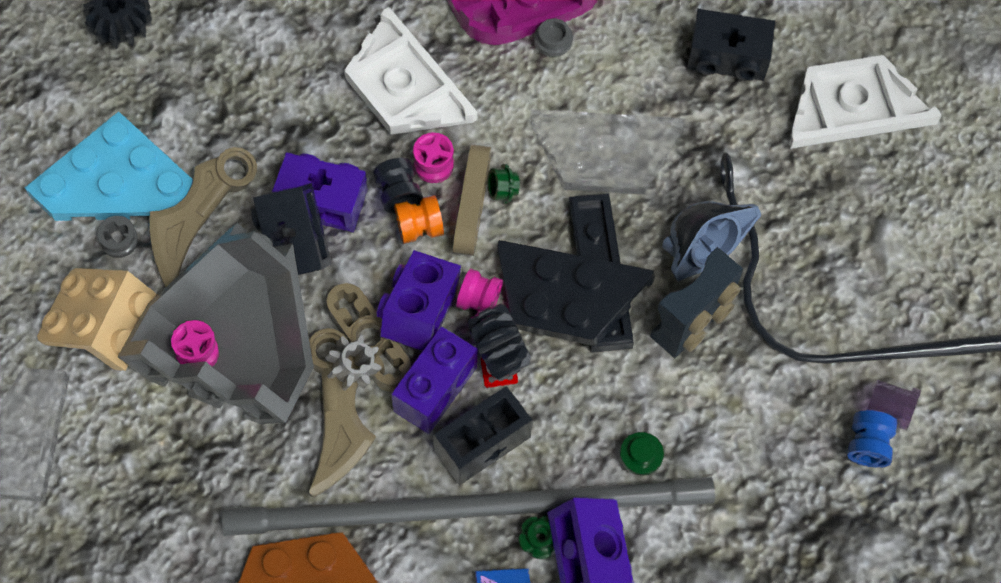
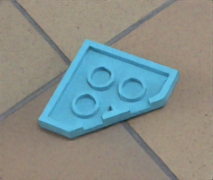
(109, 176)

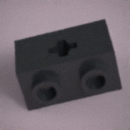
(731, 45)
(294, 209)
(483, 435)

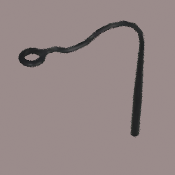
(951, 347)

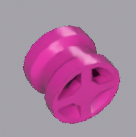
(430, 148)
(478, 291)
(192, 336)

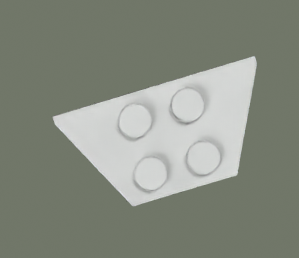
(405, 82)
(856, 101)

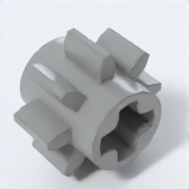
(363, 358)

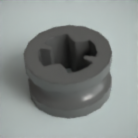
(109, 245)

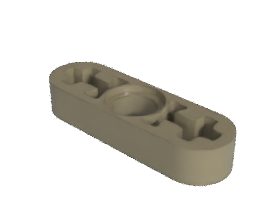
(472, 200)
(362, 307)

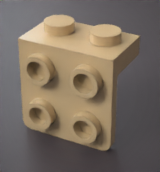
(96, 313)

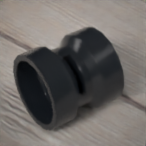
(397, 184)

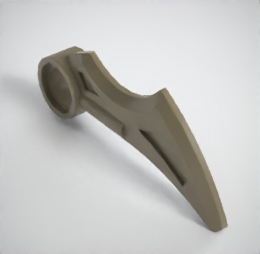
(176, 227)
(344, 434)

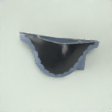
(702, 229)

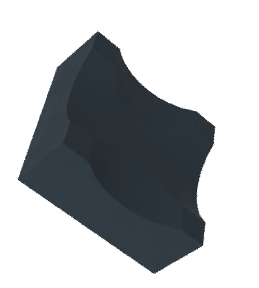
(693, 308)

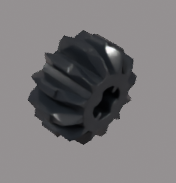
(117, 20)
(499, 341)

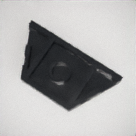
(567, 292)

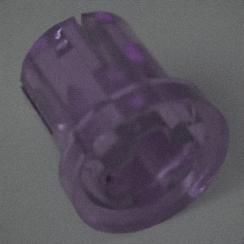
(895, 402)

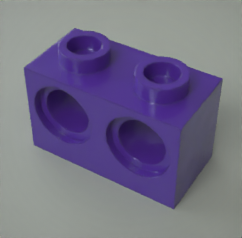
(419, 300)
(434, 380)

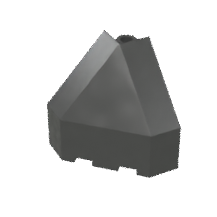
(258, 320)

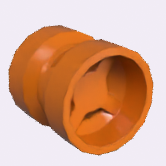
(416, 220)

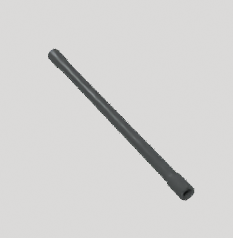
(261, 519)

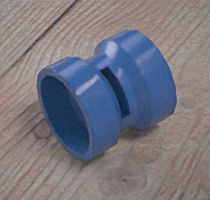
(872, 438)

